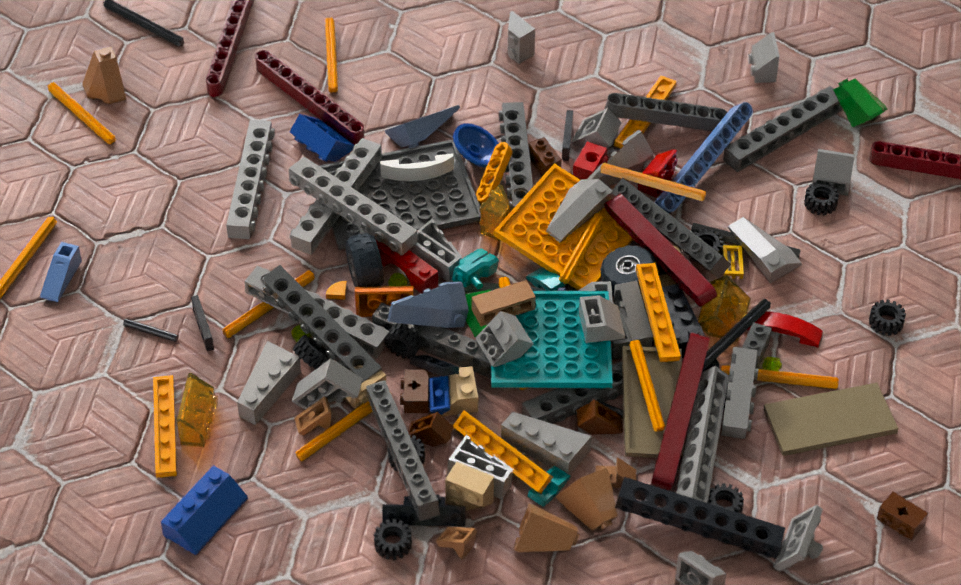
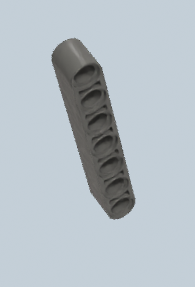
(664, 111)

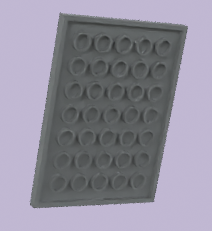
(444, 198)

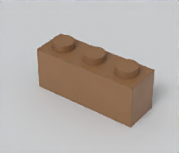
(510, 299)

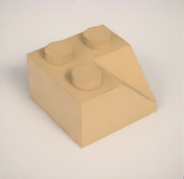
(469, 487)

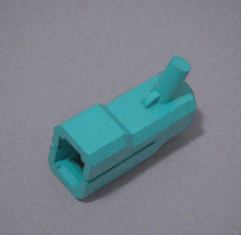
(475, 266)

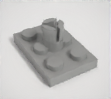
(800, 540)

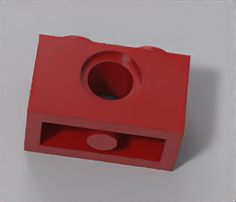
(589, 160)

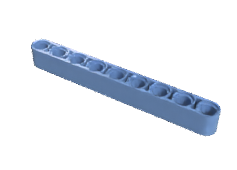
(707, 154)

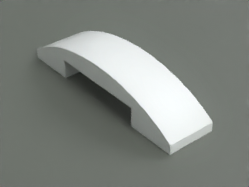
(417, 171)

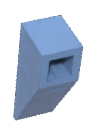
(61, 270)

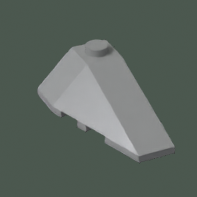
(633, 156)
(578, 207)
(767, 253)

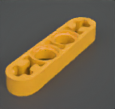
(501, 155)

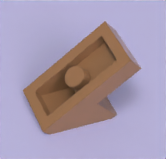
(316, 415)
(618, 472)
(458, 538)

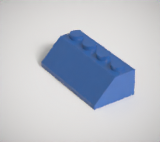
(203, 510)

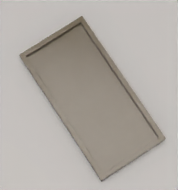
(830, 419)
(639, 435)

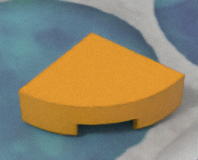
(337, 290)

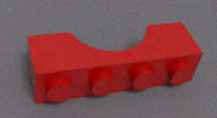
(417, 270)

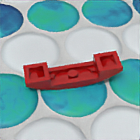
(792, 326)

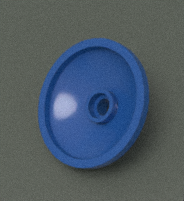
(474, 143)

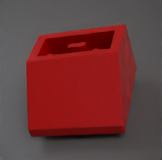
(662, 167)

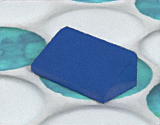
(439, 394)

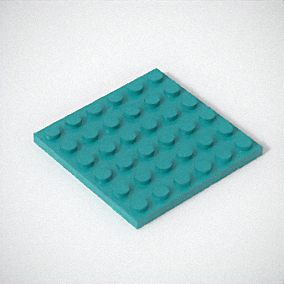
(559, 348)

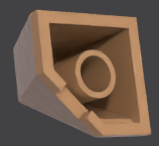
(104, 77)
(591, 500)
(544, 532)

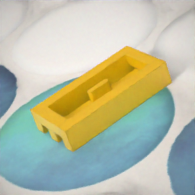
(733, 273)

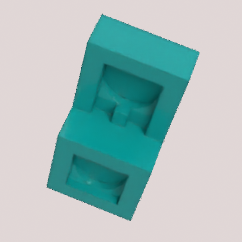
(545, 279)
(558, 481)

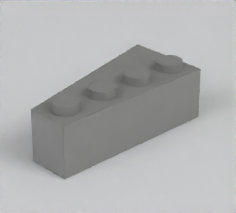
(267, 382)
(739, 393)
(546, 441)

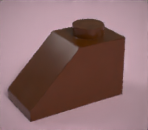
(599, 419)
(431, 429)

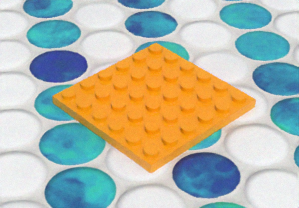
(527, 226)

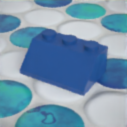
(320, 138)

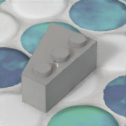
(436, 250)
(630, 303)
(329, 381)
(476, 457)

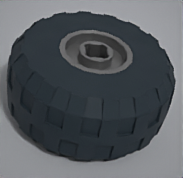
(364, 261)
(621, 265)

